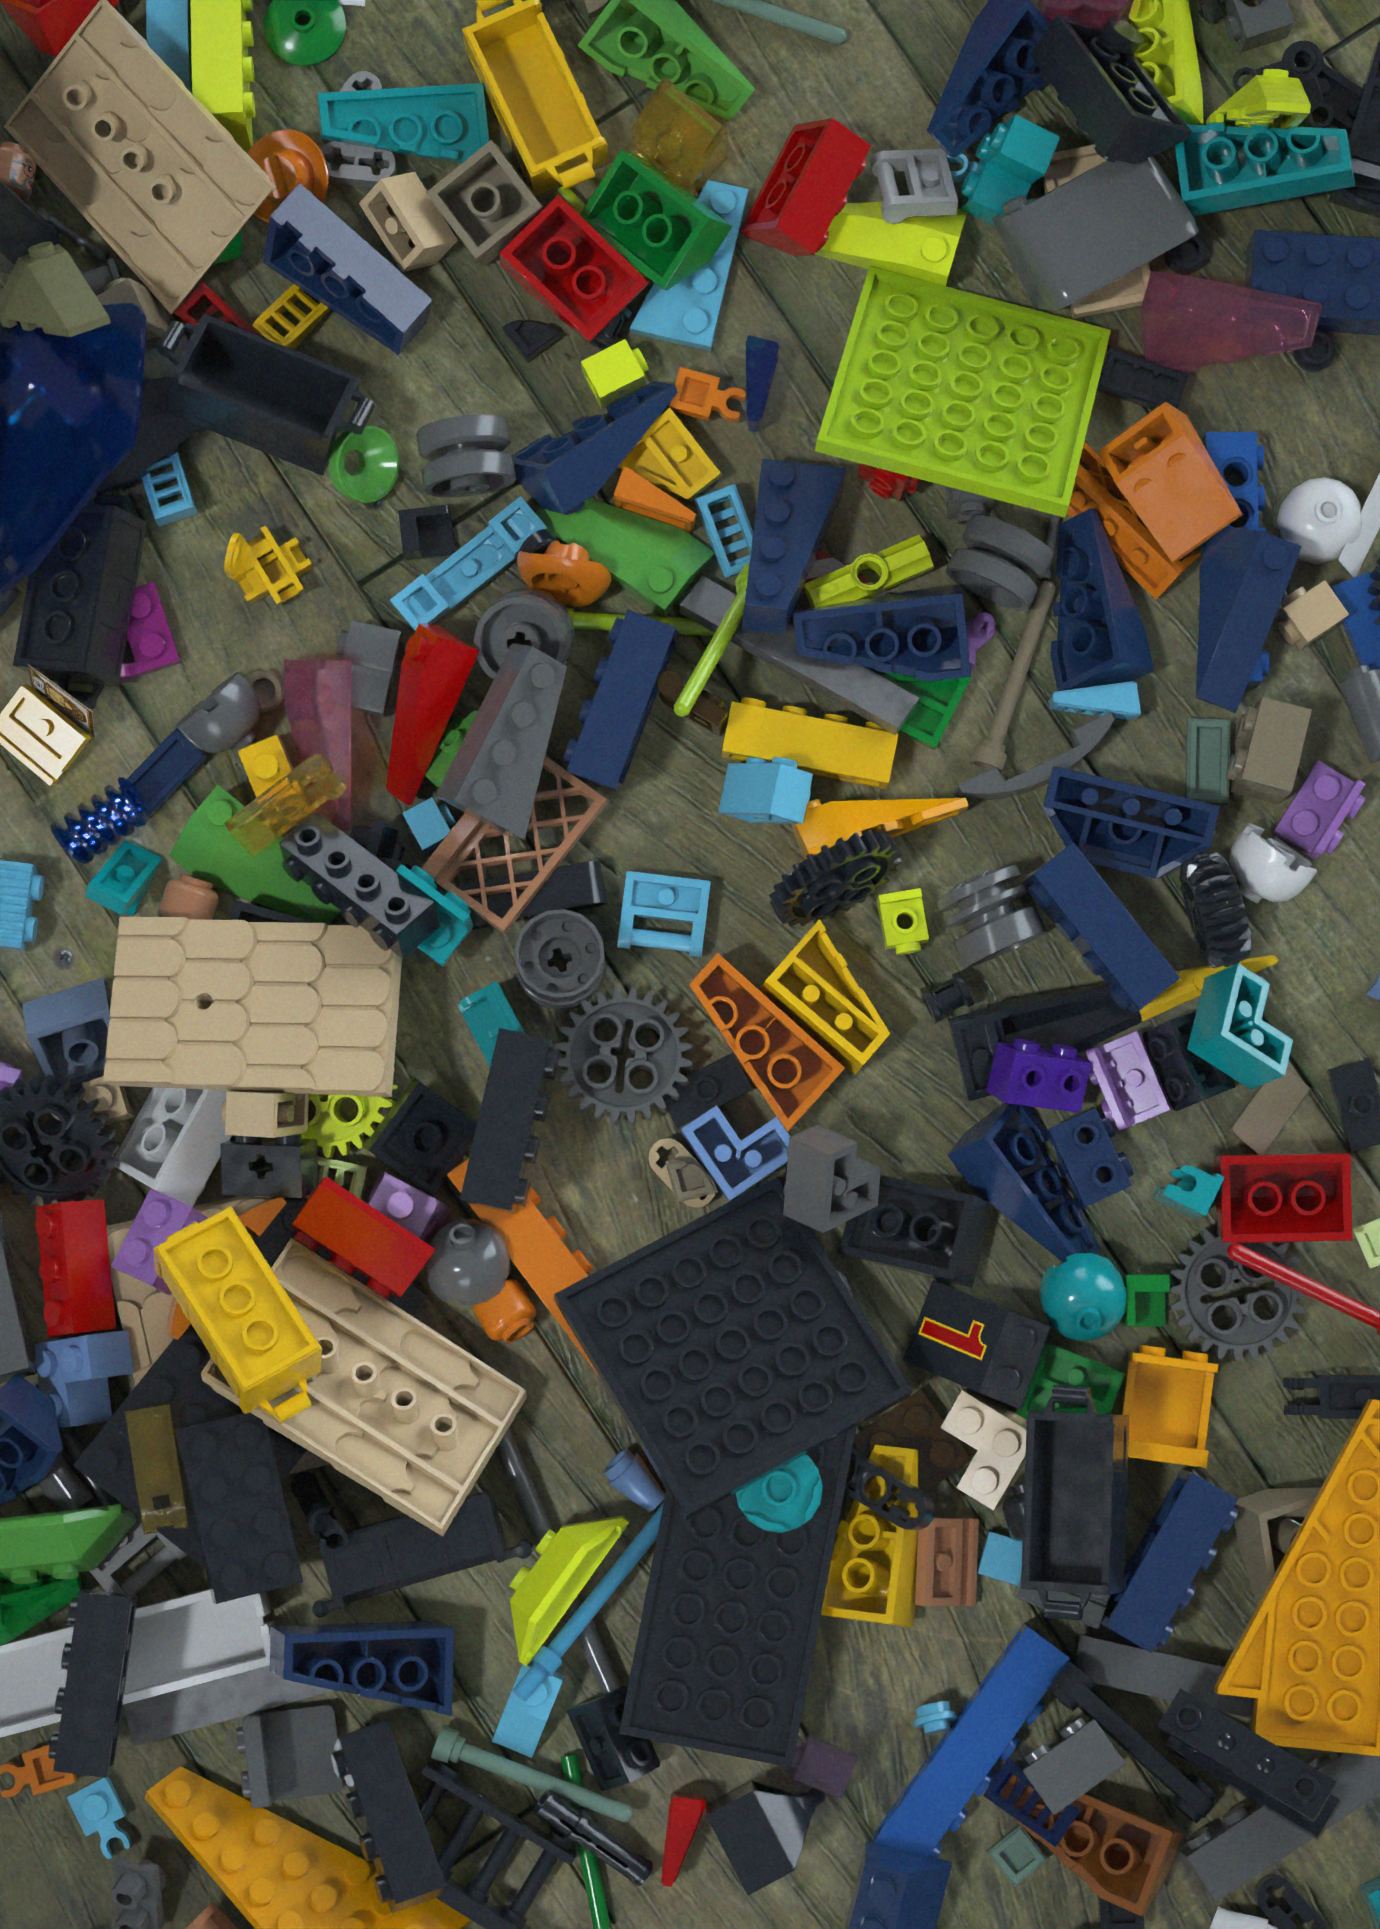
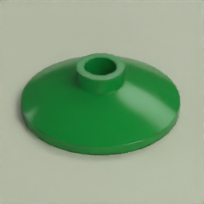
(308, 43)

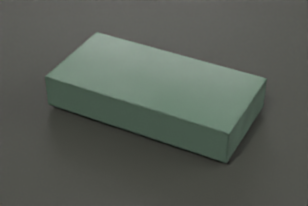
(1207, 760)

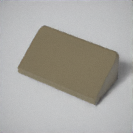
(1268, 1112)

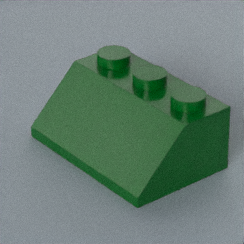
(653, 221)

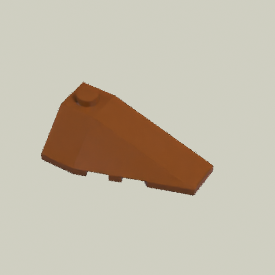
(1111, 1848)

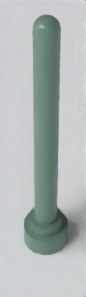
(788, 19)
(453, 1748)

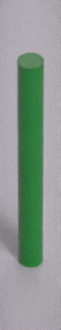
(588, 1861)

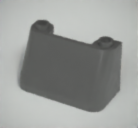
(1092, 230)

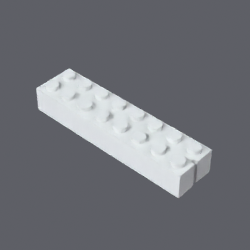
(171, 1649)

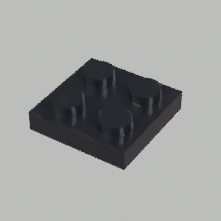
(422, 1137)

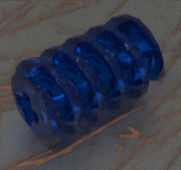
(103, 824)

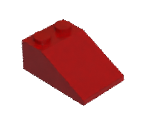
(571, 269)

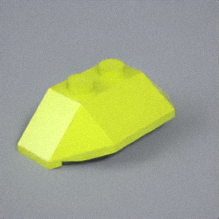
(557, 1578)

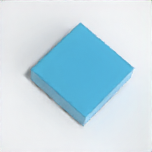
(1001, 1558)

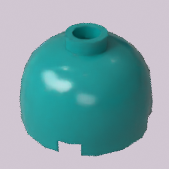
(1083, 1297)

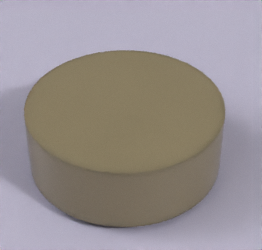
(269, 690)

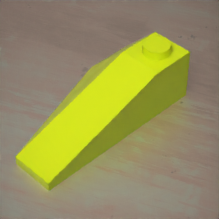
(1170, 53)
(1265, 100)
(914, 247)

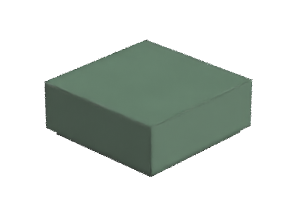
(1016, 1855)

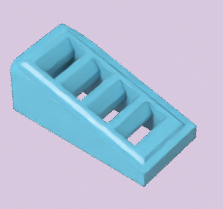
(706, 500)
(176, 510)
(1117, 698)

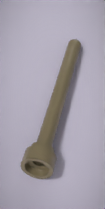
(991, 750)

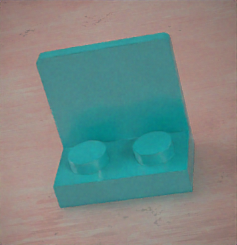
(451, 912)

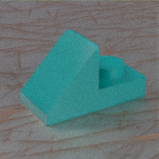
(124, 879)

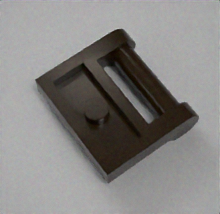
(707, 710)

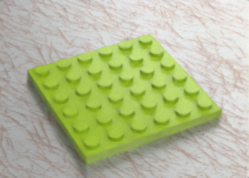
(964, 391)

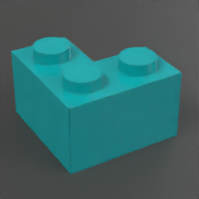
(1007, 167)
(1231, 1029)

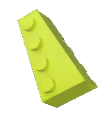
(222, 64)

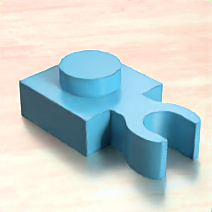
(97, 1810)

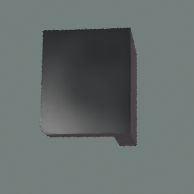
(426, 532)

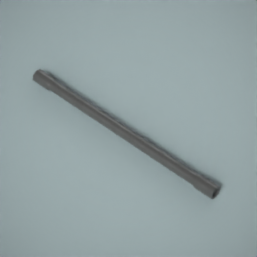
(539, 1525)

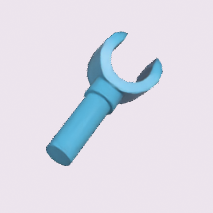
(960, 176)

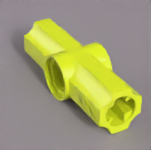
(892, 564)

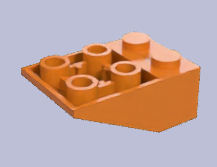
(1170, 481)

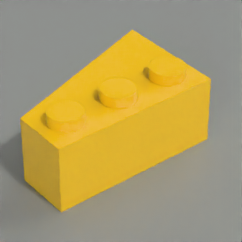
(826, 1000)

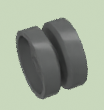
(466, 455)
(999, 562)
(525, 611)

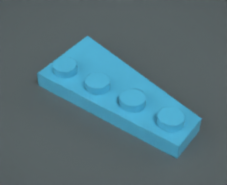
(692, 307)

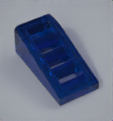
(760, 369)
(1022, 1815)

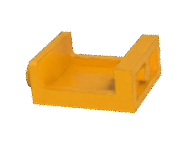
(1168, 1405)

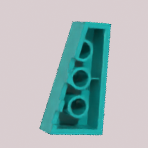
(1259, 165)

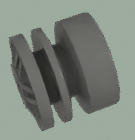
(990, 916)
(554, 935)

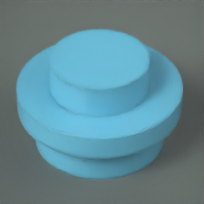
(934, 1717)

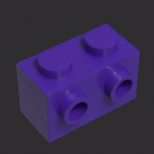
(1039, 1076)

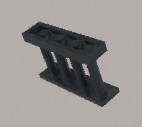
(1249, 1764)
(473, 1899)

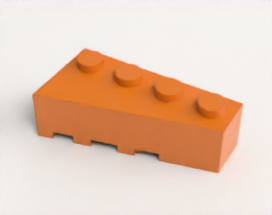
(769, 1045)

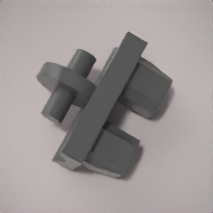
(138, 1894)

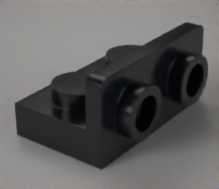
(1183, 1073)
(612, 1756)

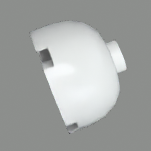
(1320, 518)
(1268, 866)

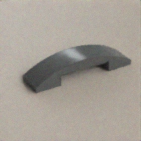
(992, 786)

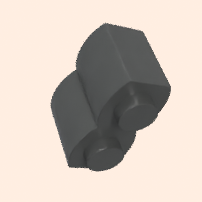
(374, 660)

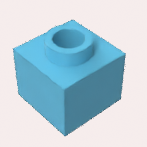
(429, 824)

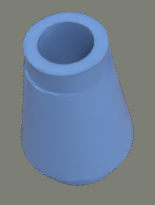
(634, 1480)

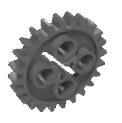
(662, 1060)
(1246, 1329)

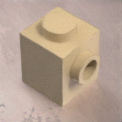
(1310, 614)

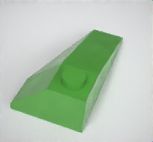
(663, 41)

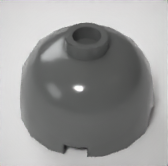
(223, 717)
(468, 1262)

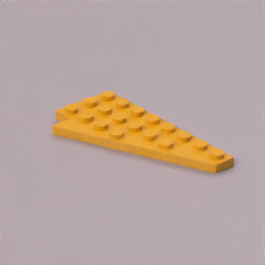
(1317, 1629)
(278, 1869)

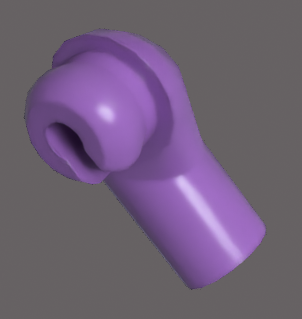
(979, 631)

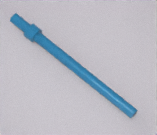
(548, 1659)

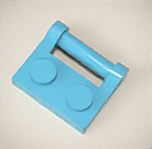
(664, 899)

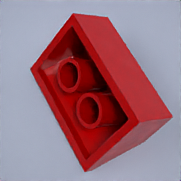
(806, 187)
(1284, 1197)
(360, 1239)
(75, 1267)

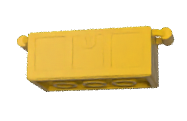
(534, 95)
(240, 1313)

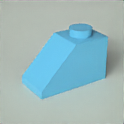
(525, 1720)

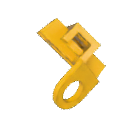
(267, 574)

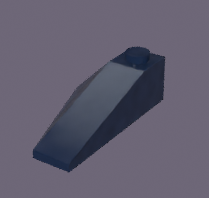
(989, 73)
(577, 465)
(1239, 597)
(1098, 621)
(897, 633)
(1013, 1171)
(27, 1437)

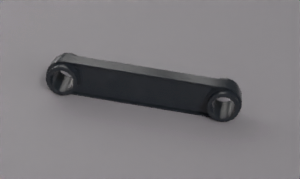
(1074, 1689)

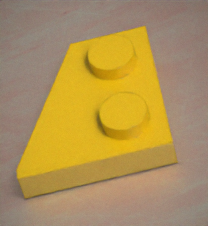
(672, 458)

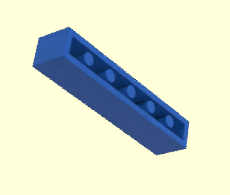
(972, 1746)

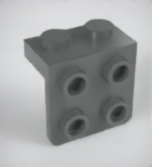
(288, 1754)

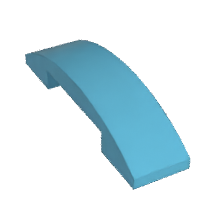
(170, 35)
(468, 568)

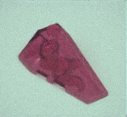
(1210, 322)
(320, 722)

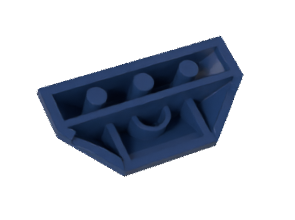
(1127, 823)

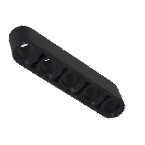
(568, 888)

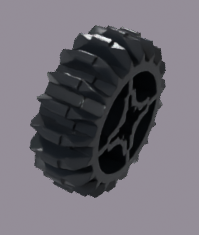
(1215, 910)

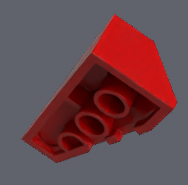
(50, 22)
(428, 690)

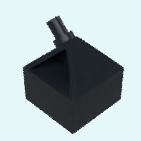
(762, 1830)

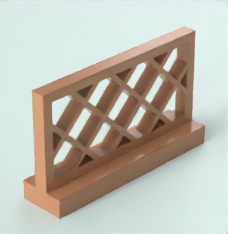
(469, 833)

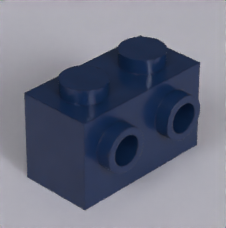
(1089, 1157)

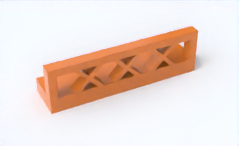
(1130, 541)

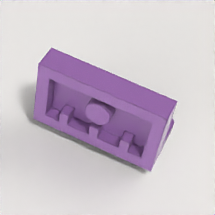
(1318, 811)

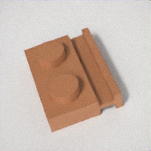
(947, 1562)

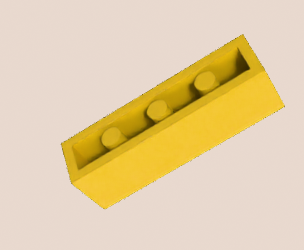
(820, 746)

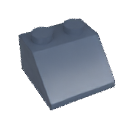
(70, 1032)

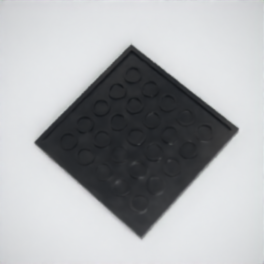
(731, 1348)

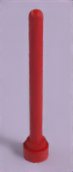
(1304, 1285)

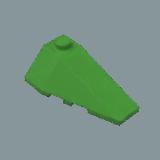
(642, 554)
(217, 857)

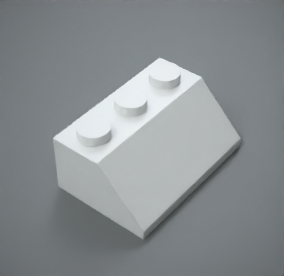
(175, 1141)

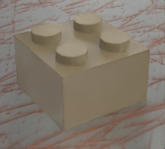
(486, 202)
(1269, 750)

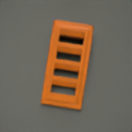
(646, 499)

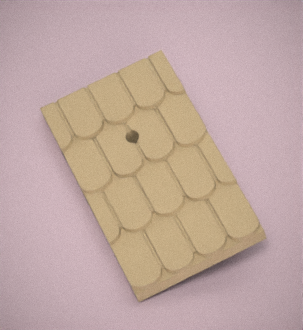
(167, 176)
(252, 1007)
(391, 1395)

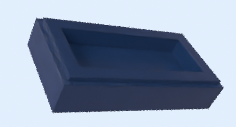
(166, 770)

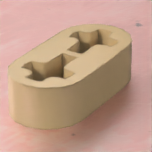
(683, 1155)

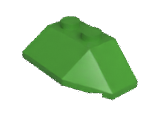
(60, 1541)

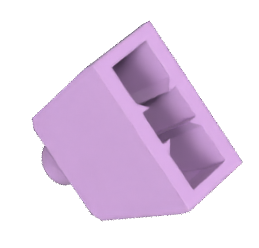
(408, 1206)

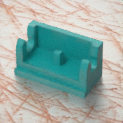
(485, 1014)
(1192, 1194)

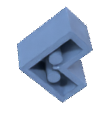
(734, 1162)
(76, 1374)

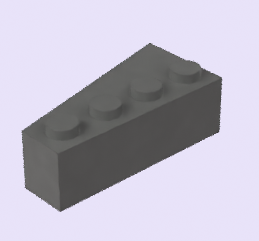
(507, 743)

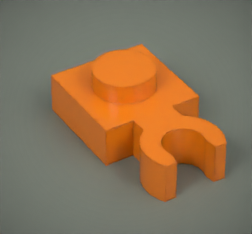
(700, 395)
(36, 1772)

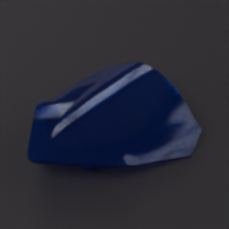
(63, 427)

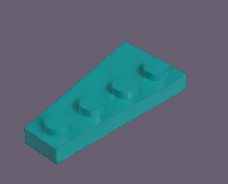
(415, 121)

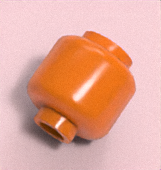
(507, 1314)

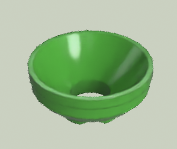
(376, 468)

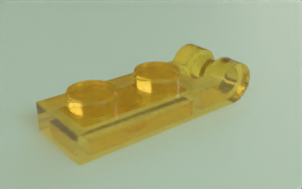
(285, 804)
(155, 1467)

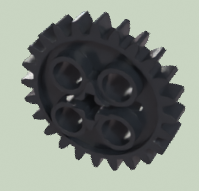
(835, 878)
(51, 1141)

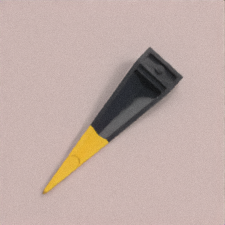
(1065, 1017)

